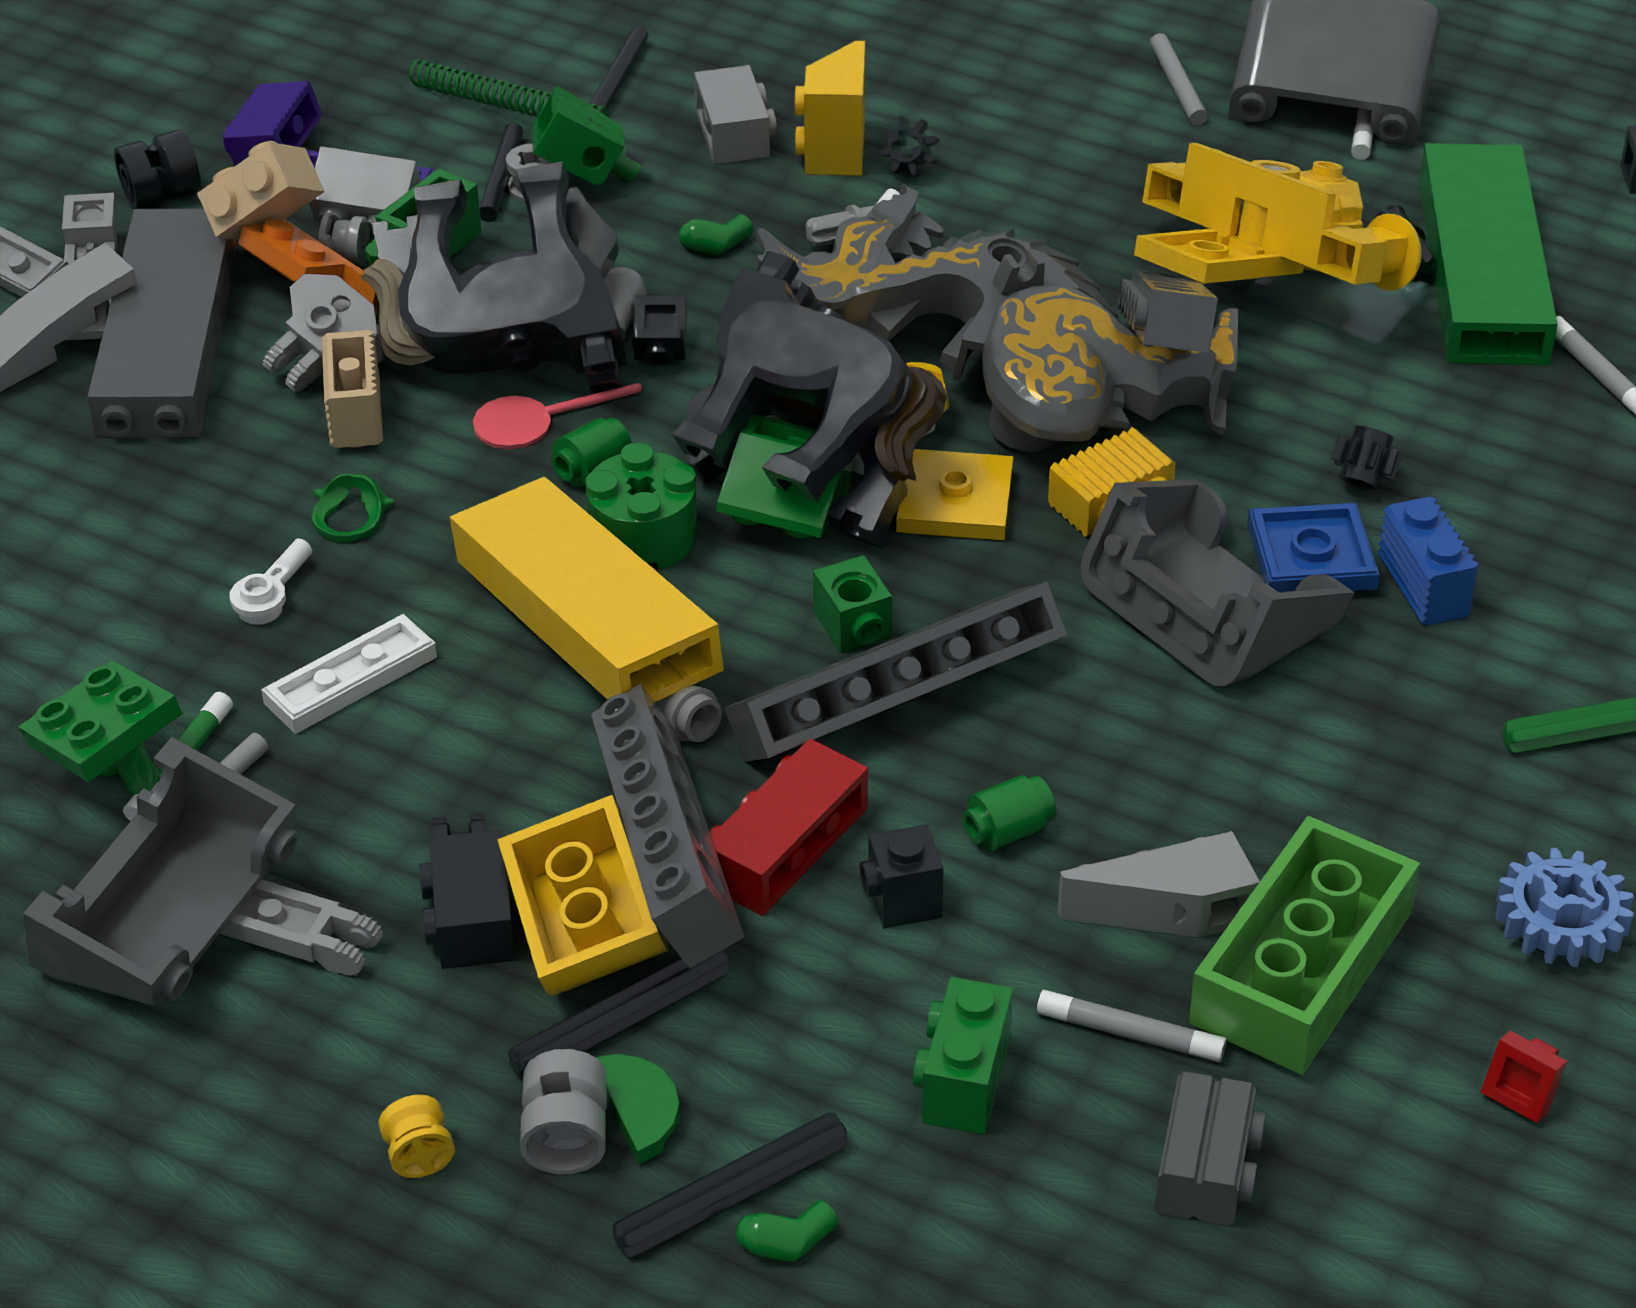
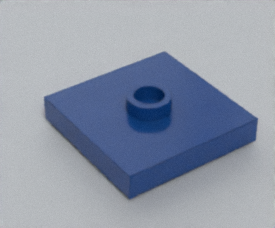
(1312, 542)

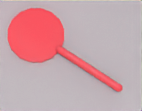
(522, 421)

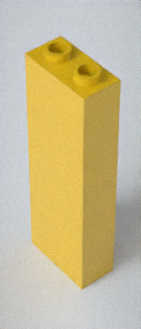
(586, 592)

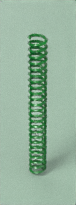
(425, 84)

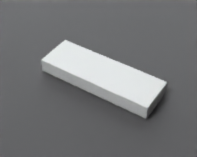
(349, 673)

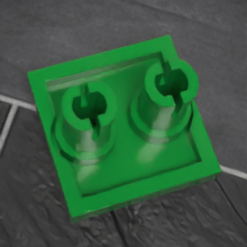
(104, 725)

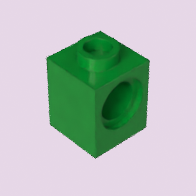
(852, 604)

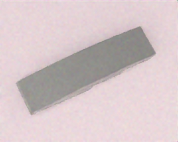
(58, 311)

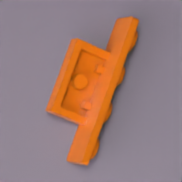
(298, 253)

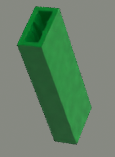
(1487, 255)

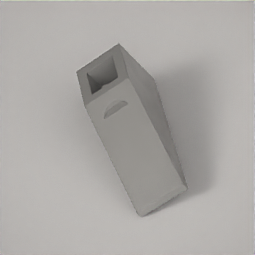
(1167, 890)

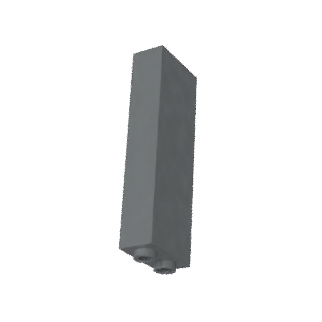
(163, 330)

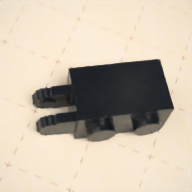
(469, 896)

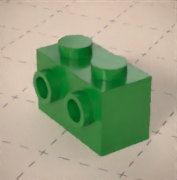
(965, 1055)

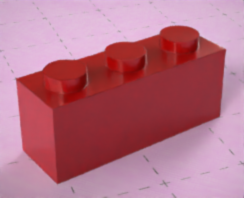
(789, 824)

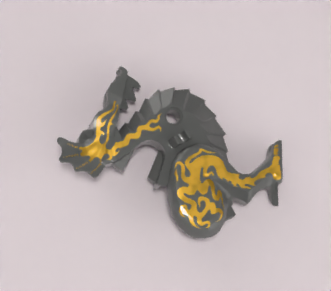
(1045, 333)

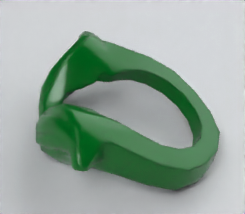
(335, 492)

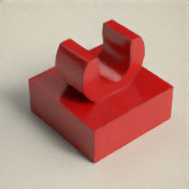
(1524, 1075)

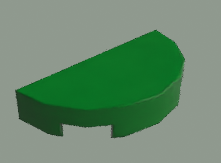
(642, 1103)

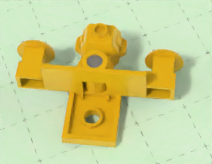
(1285, 225)

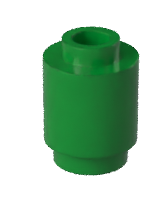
(586, 447)
(1009, 811)

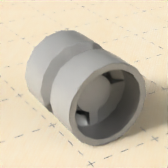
(563, 1111)

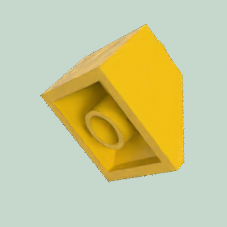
(833, 113)

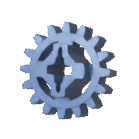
(1564, 907)

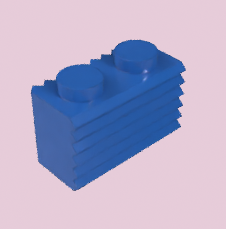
(1428, 560)

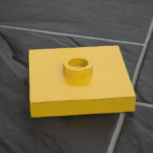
(957, 495)

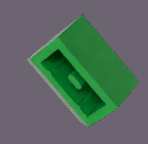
(753, 498)

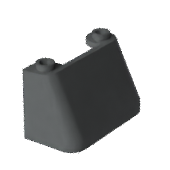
(1340, 54)
(1168, 577)
(163, 882)

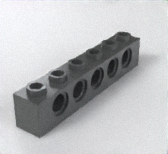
(1168, 310)
(894, 672)
(666, 827)

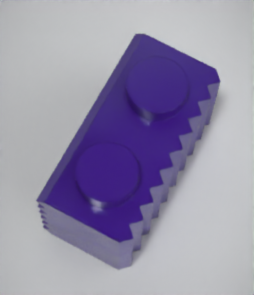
(273, 113)

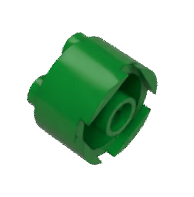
(646, 503)

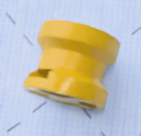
(416, 1136)

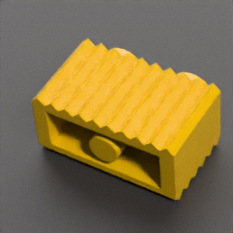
(1084, 481)

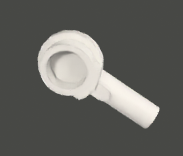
(261, 596)

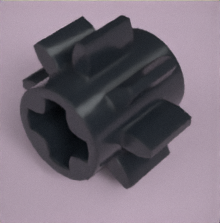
(898, 139)
(1366, 457)

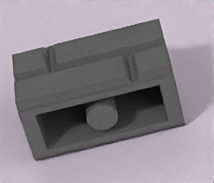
(1206, 1149)

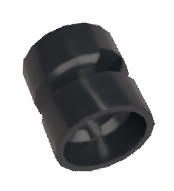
(174, 170)

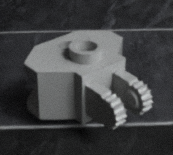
(319, 307)

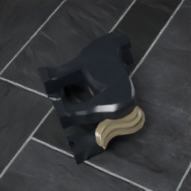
(511, 306)

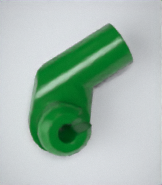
(715, 238)
(786, 1237)

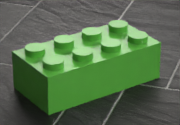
(1303, 944)

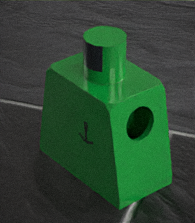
(582, 139)

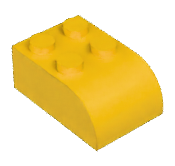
(580, 896)

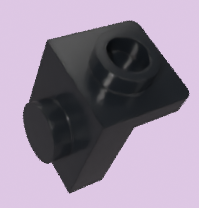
(660, 328)

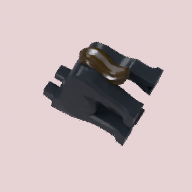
(817, 376)

